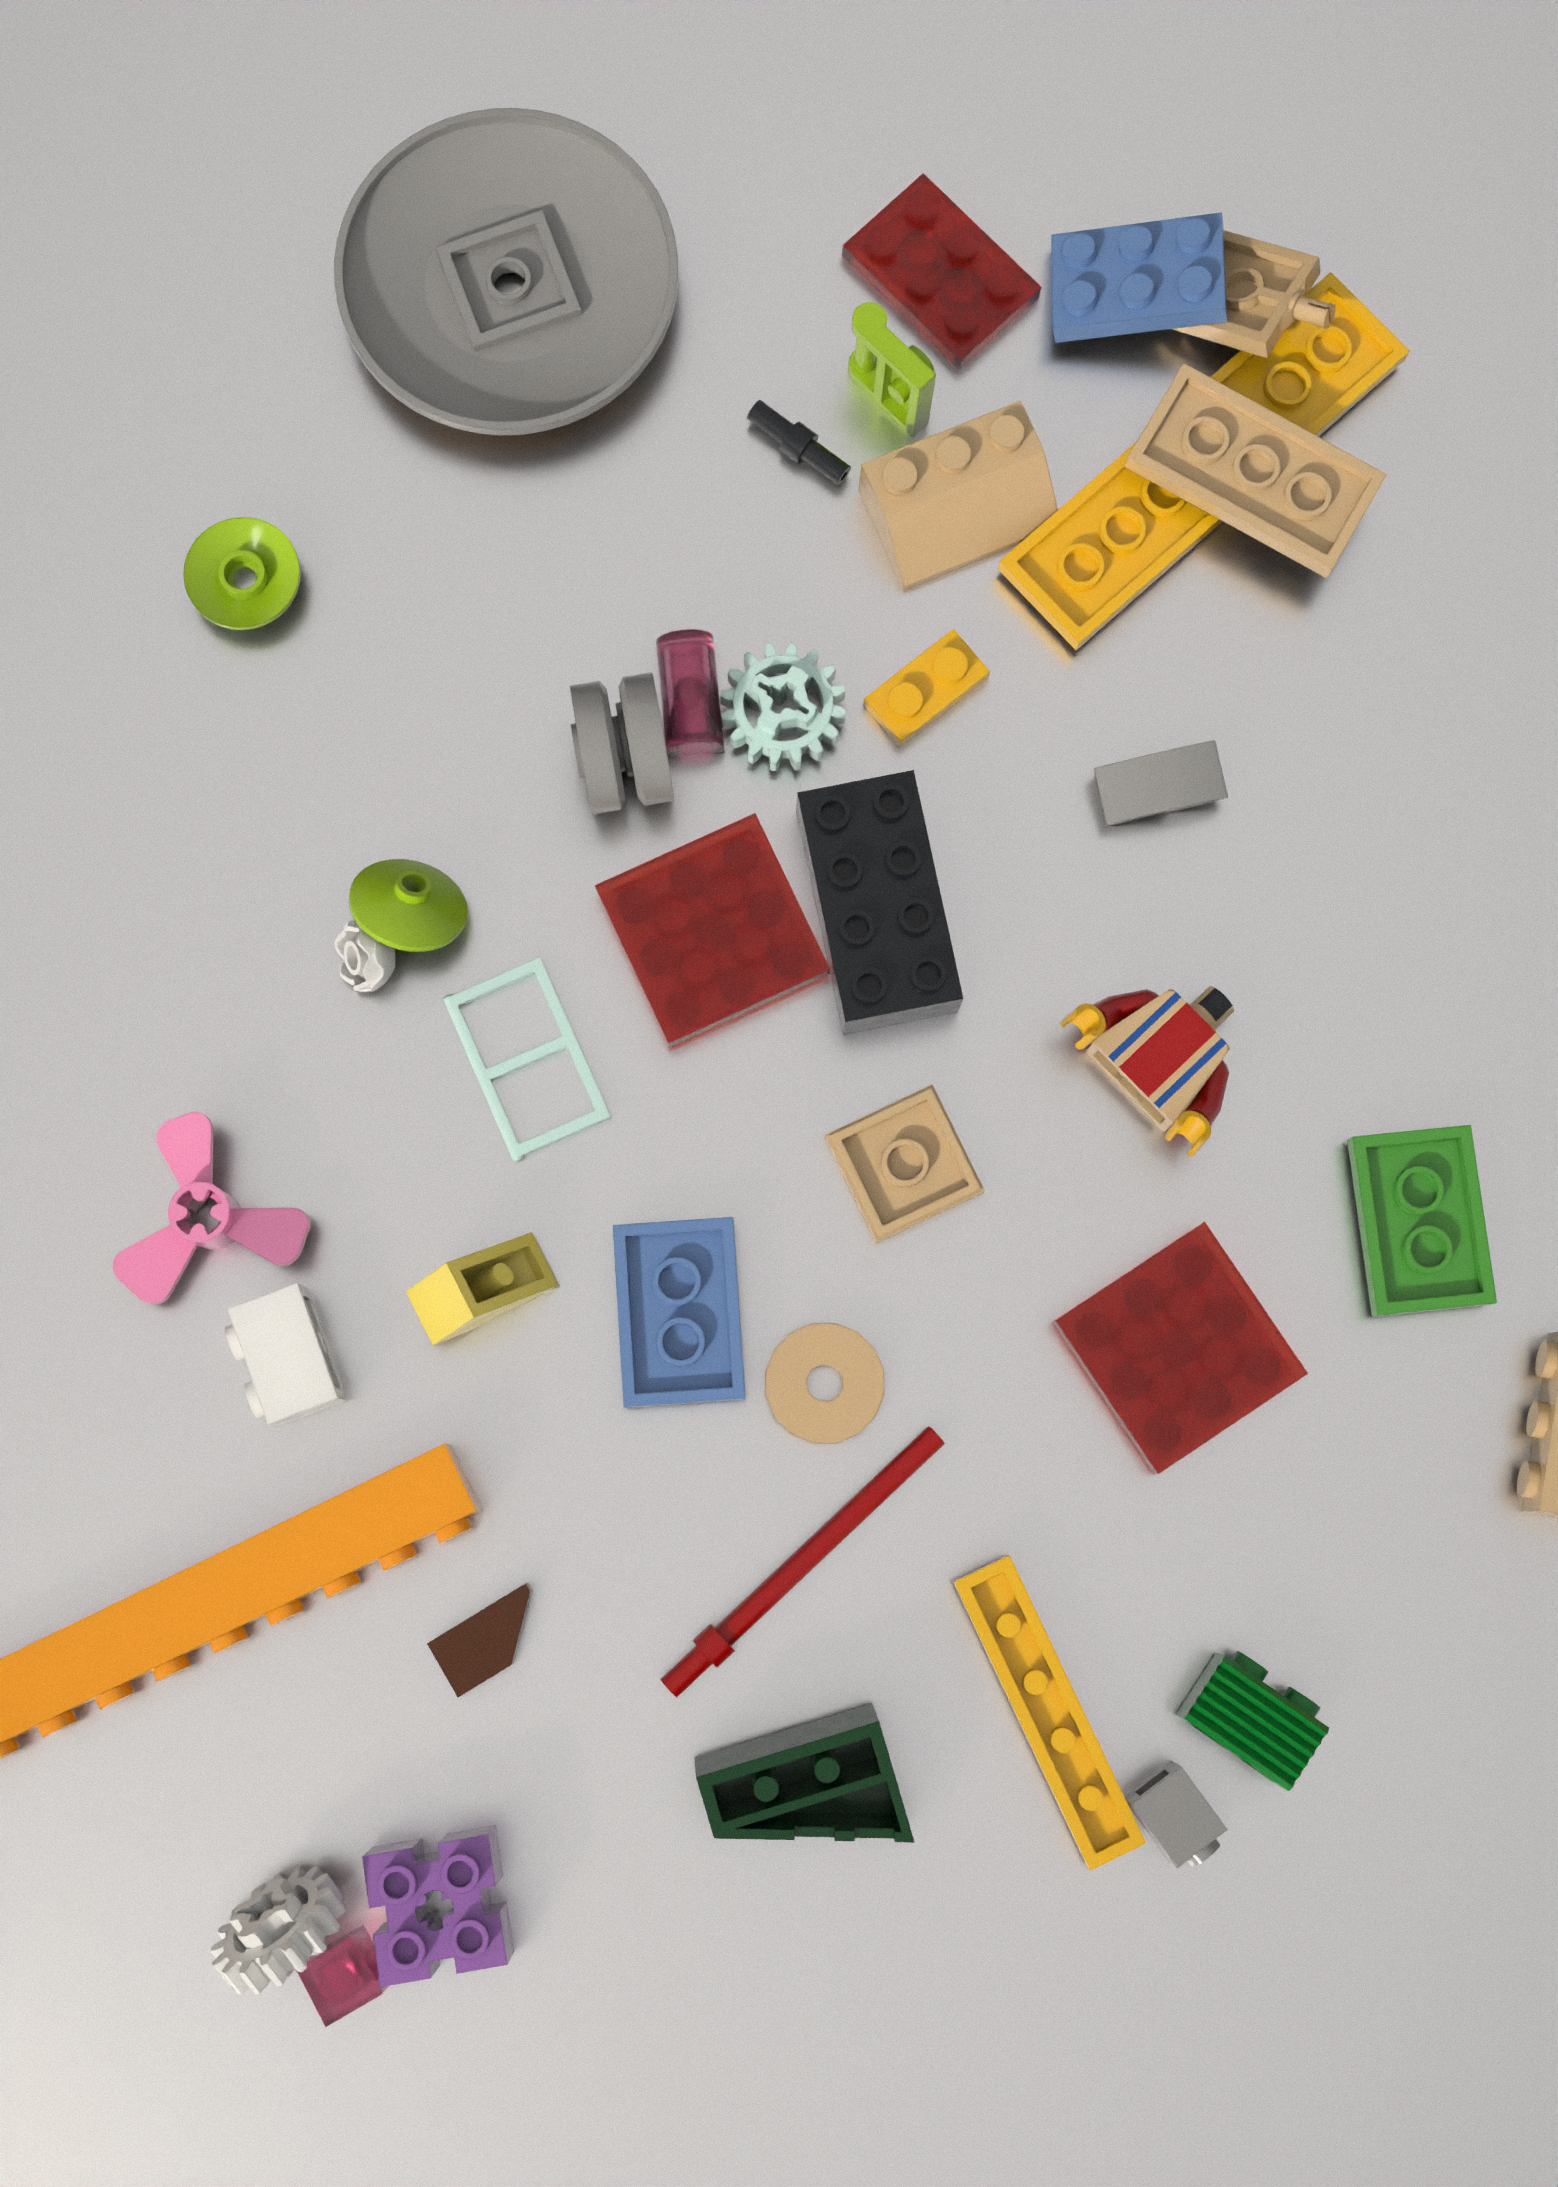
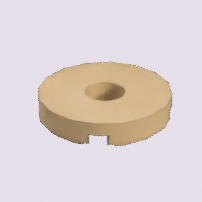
(832, 1347)

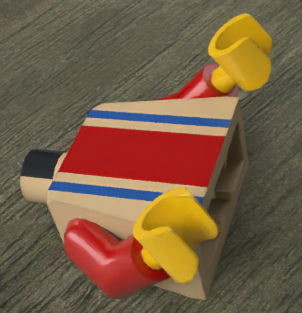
(1162, 1055)

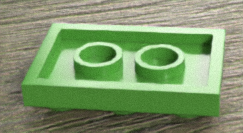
(1421, 1221)

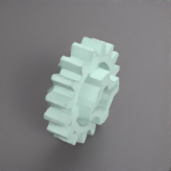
(765, 691)

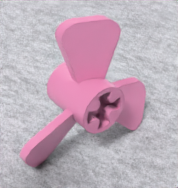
(157, 1262)

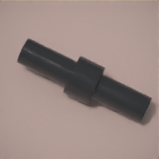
(799, 442)

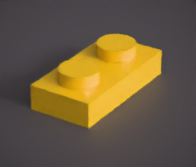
(926, 688)

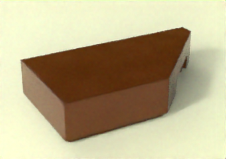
(482, 1642)

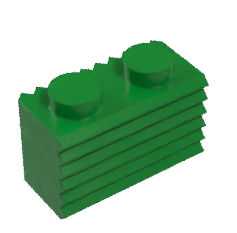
(1253, 1720)

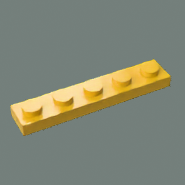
(1049, 1712)

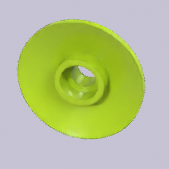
(236, 549)
(407, 905)

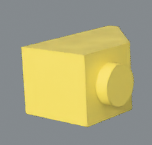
(481, 1287)

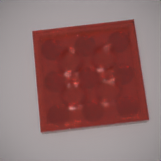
(712, 930)
(1180, 1348)

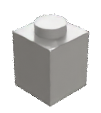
(1177, 1816)

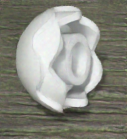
(364, 960)

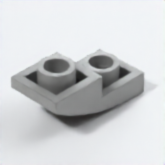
(1161, 782)

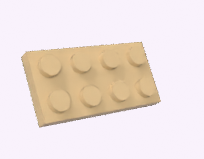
(1255, 470)

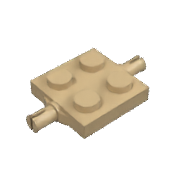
(1264, 295)

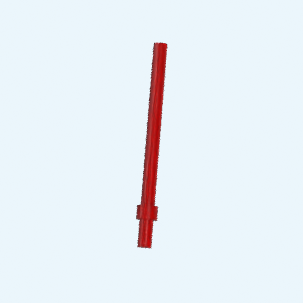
(716, 1643)

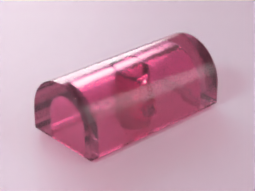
(689, 693)

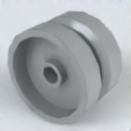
(620, 743)

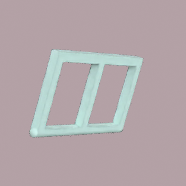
(487, 1075)

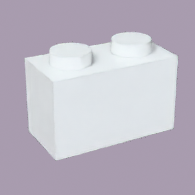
(284, 1356)

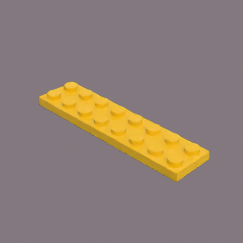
(1130, 531)

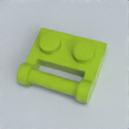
(890, 372)

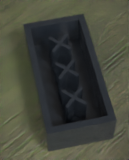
(878, 902)

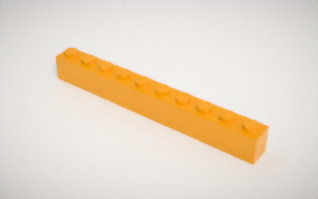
(230, 1591)

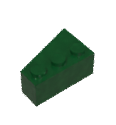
(806, 1783)

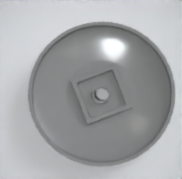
(492, 200)

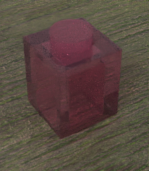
(343, 1976)

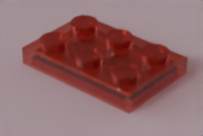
(941, 271)

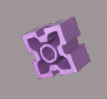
(413, 1938)

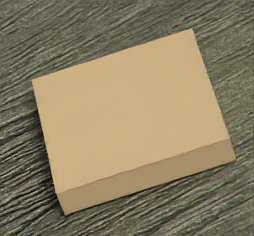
(904, 1164)

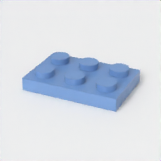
(1138, 278)
(678, 1312)

